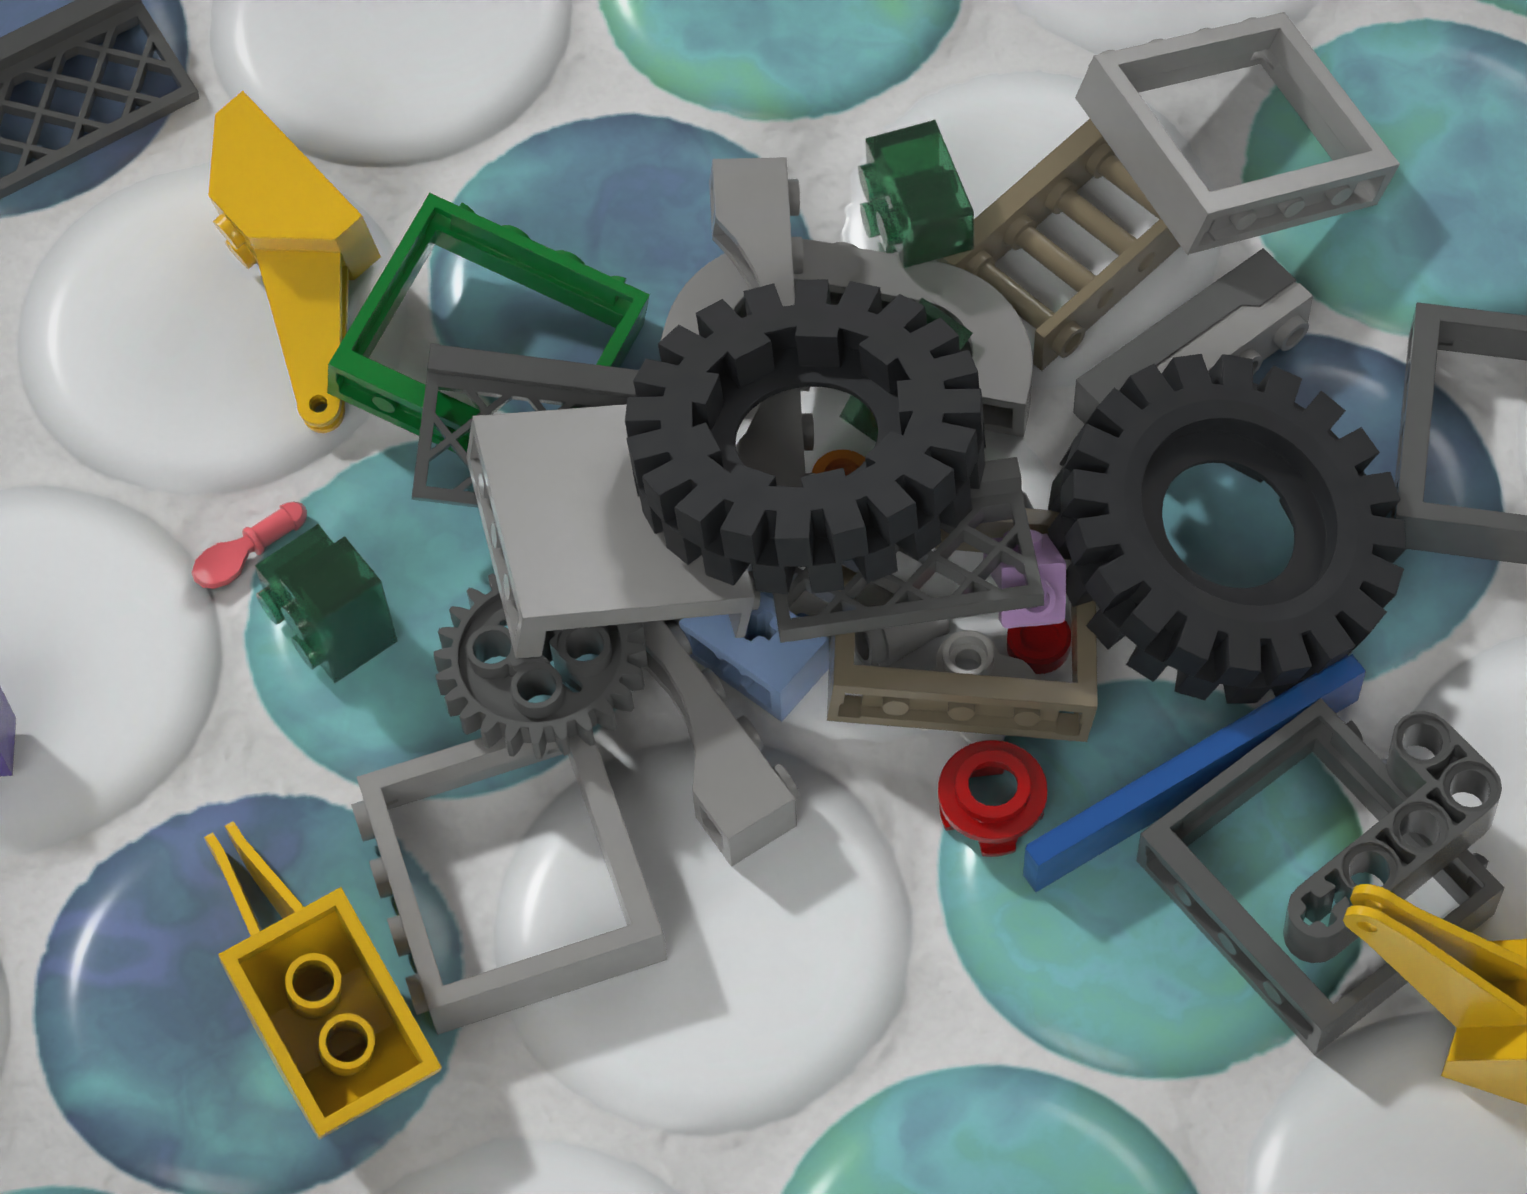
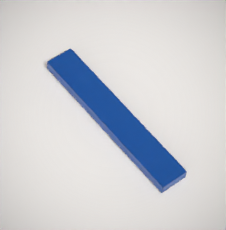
(1180, 777)

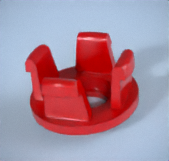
(992, 826)

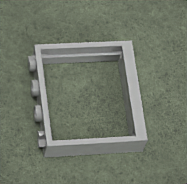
(1216, 218)
(536, 977)

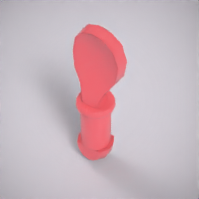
(225, 560)

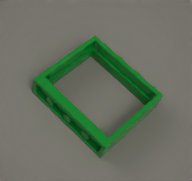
(494, 247)

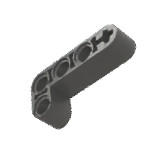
(1383, 850)

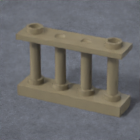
(1053, 189)

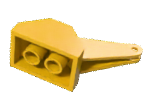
(301, 236)
(1464, 977)
(321, 999)

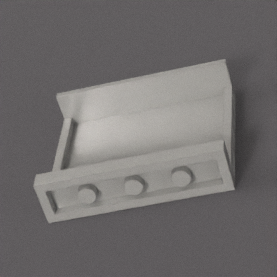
(574, 533)

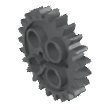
(499, 693)

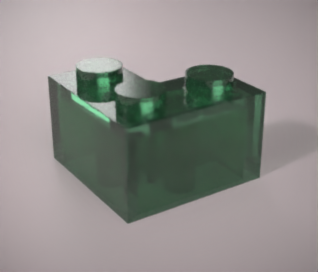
(915, 196)
(327, 601)

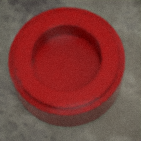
(1041, 646)

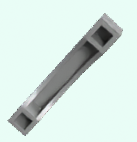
(753, 228)
(734, 786)

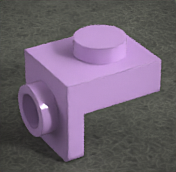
(1053, 579)

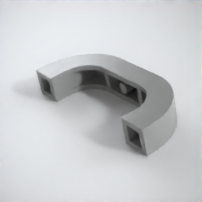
(998, 338)

